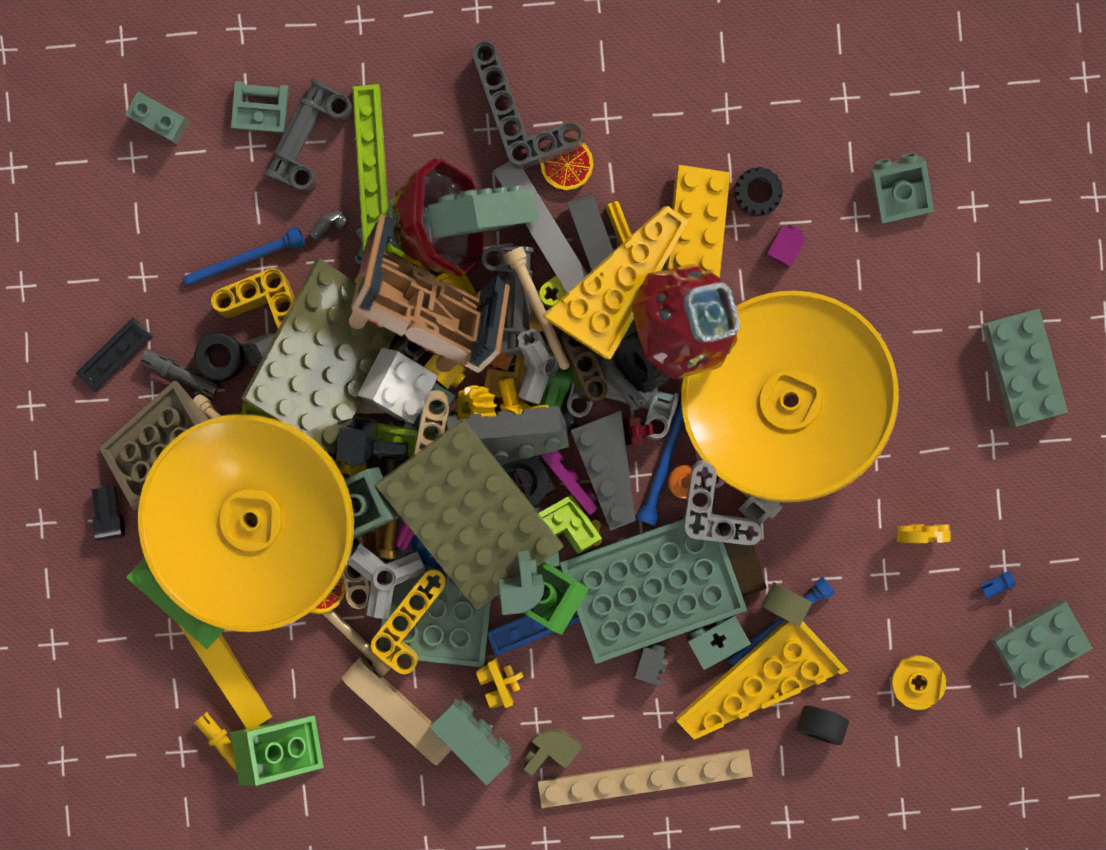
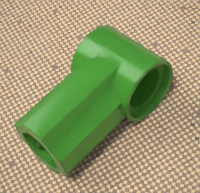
(556, 389)

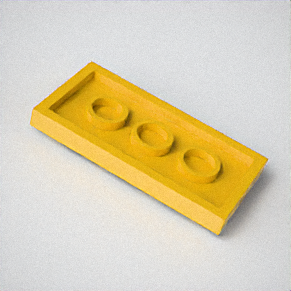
(701, 199)

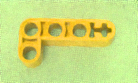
(412, 615)

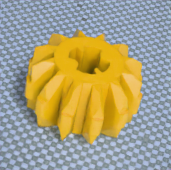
(475, 400)

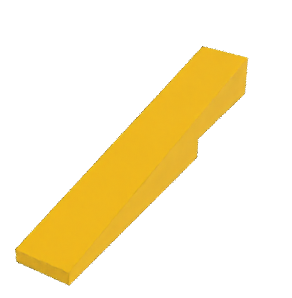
(232, 680)

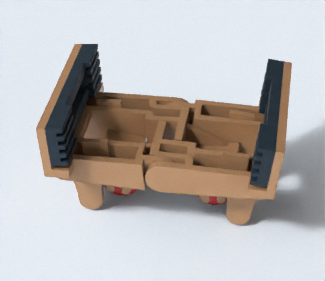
(431, 310)

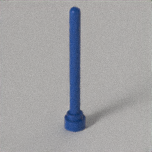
(292, 239)
(648, 512)
(820, 591)

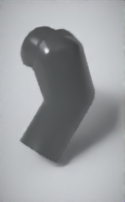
(322, 225)

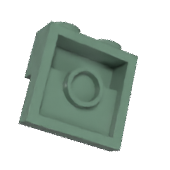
(901, 187)

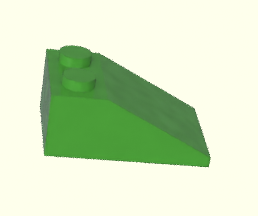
(559, 600)
(276, 750)

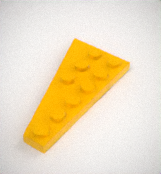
(600, 304)
(771, 672)

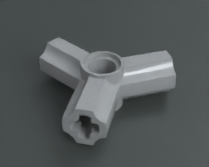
(539, 363)
(380, 593)

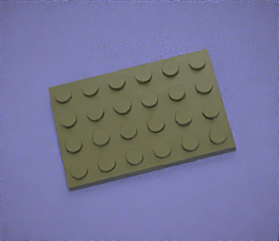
(317, 359)
(468, 513)

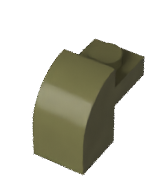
(786, 604)
(552, 743)

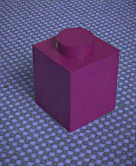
(786, 245)

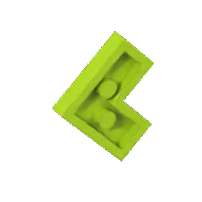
(571, 520)

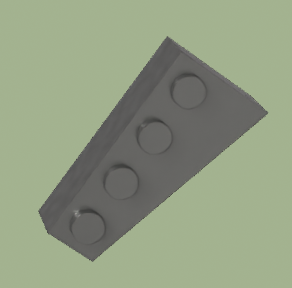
(519, 435)
(606, 463)

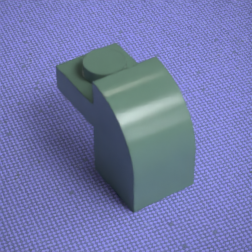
(521, 592)

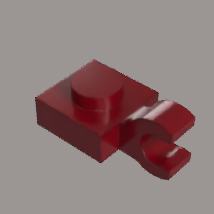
(635, 431)

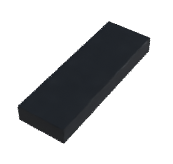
(114, 354)

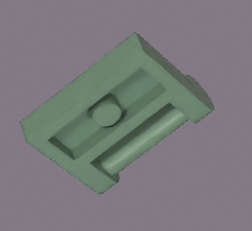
(258, 115)

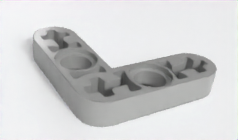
(710, 520)

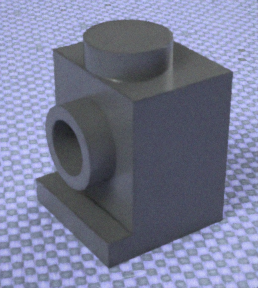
(651, 664)

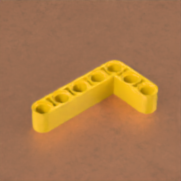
(263, 295)

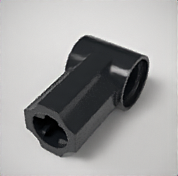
(107, 521)

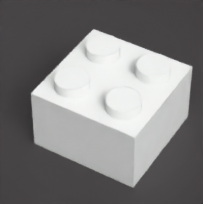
(397, 385)

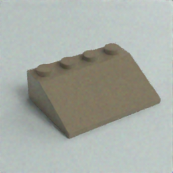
(146, 435)

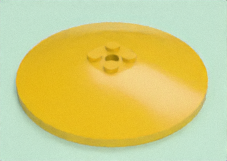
(844, 390)
(198, 530)

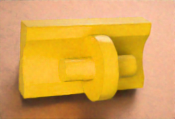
(501, 695)

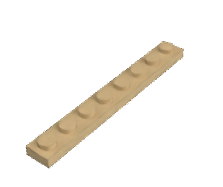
(645, 778)

